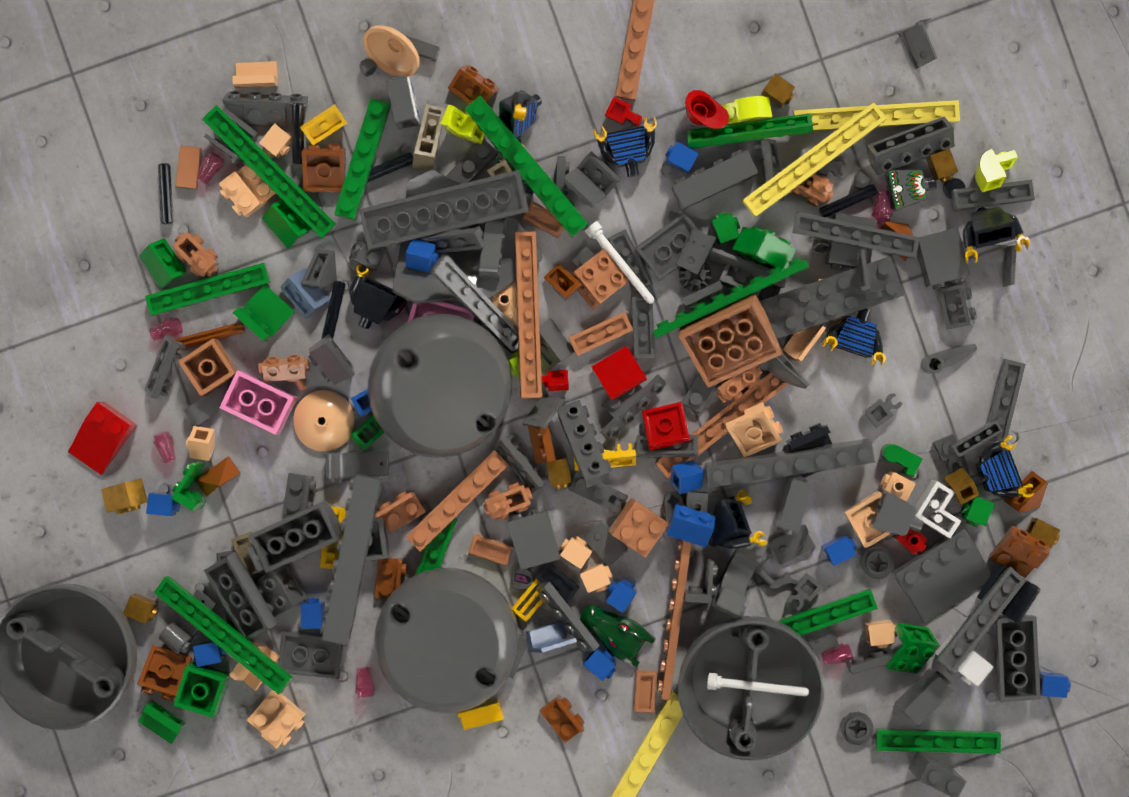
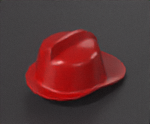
(704, 110)

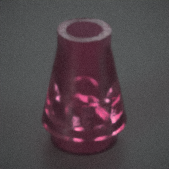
(211, 166)
(882, 208)
(170, 326)
(165, 446)
(839, 655)
(364, 683)

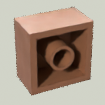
(208, 367)
(638, 527)

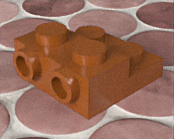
(323, 168)
(1020, 551)
(163, 672)

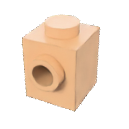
(276, 142)
(201, 443)
(897, 485)
(575, 551)
(596, 577)
(880, 633)

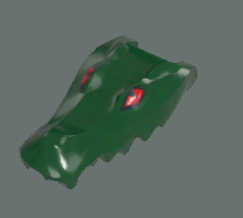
(617, 633)

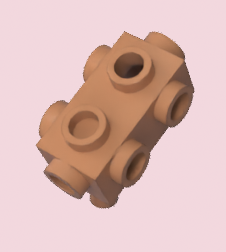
(816, 190)
(202, 261)
(290, 369)
(733, 386)
(500, 504)

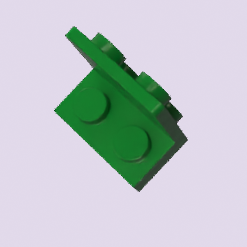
(264, 313)
(191, 500)
(916, 650)

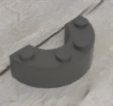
(737, 579)

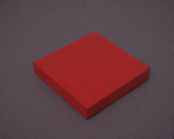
(619, 373)
(666, 426)

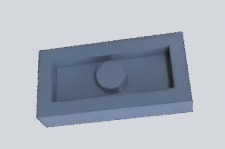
(305, 298)
(548, 638)

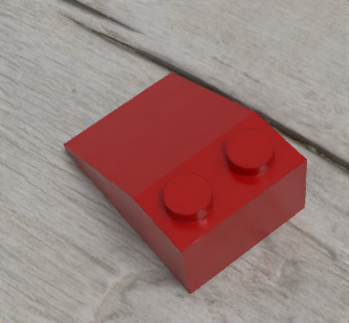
(101, 437)

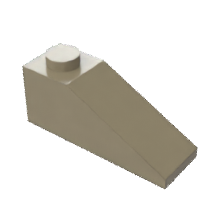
(428, 138)

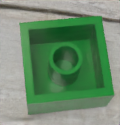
(764, 247)
(201, 690)

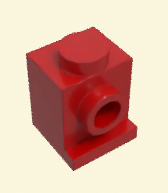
(919, 546)

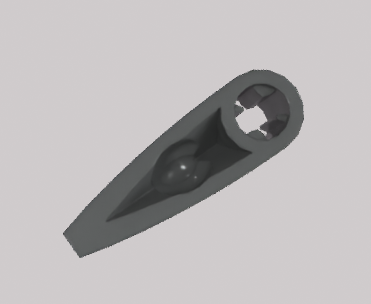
(946, 358)
(785, 371)
(207, 406)

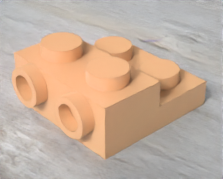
(246, 191)
(755, 430)
(860, 518)
(276, 719)

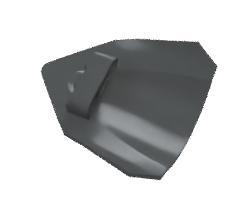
(488, 268)

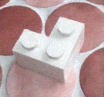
(931, 509)
(974, 667)

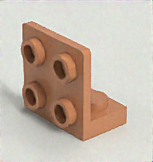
(599, 279)
(402, 511)

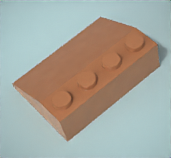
(730, 340)

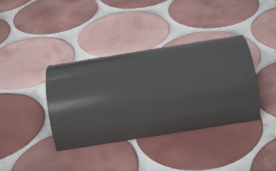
(296, 536)
(240, 596)
(1017, 659)

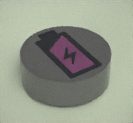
(522, 578)

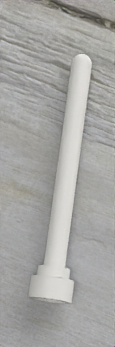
(595, 231)
(716, 681)

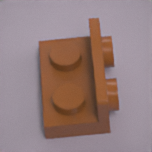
(471, 85)
(541, 444)
(389, 576)
(562, 718)

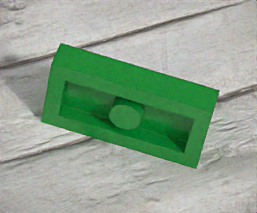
(285, 223)
(162, 263)
(161, 721)

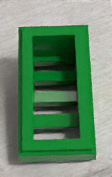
(359, 442)

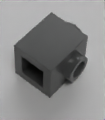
(697, 501)

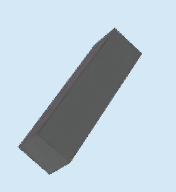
(425, 49)
(976, 438)

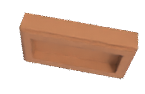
(188, 167)
(543, 219)
(490, 549)
(645, 691)

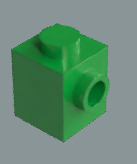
(725, 227)
(977, 511)

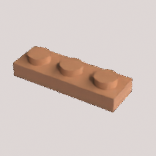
(600, 334)

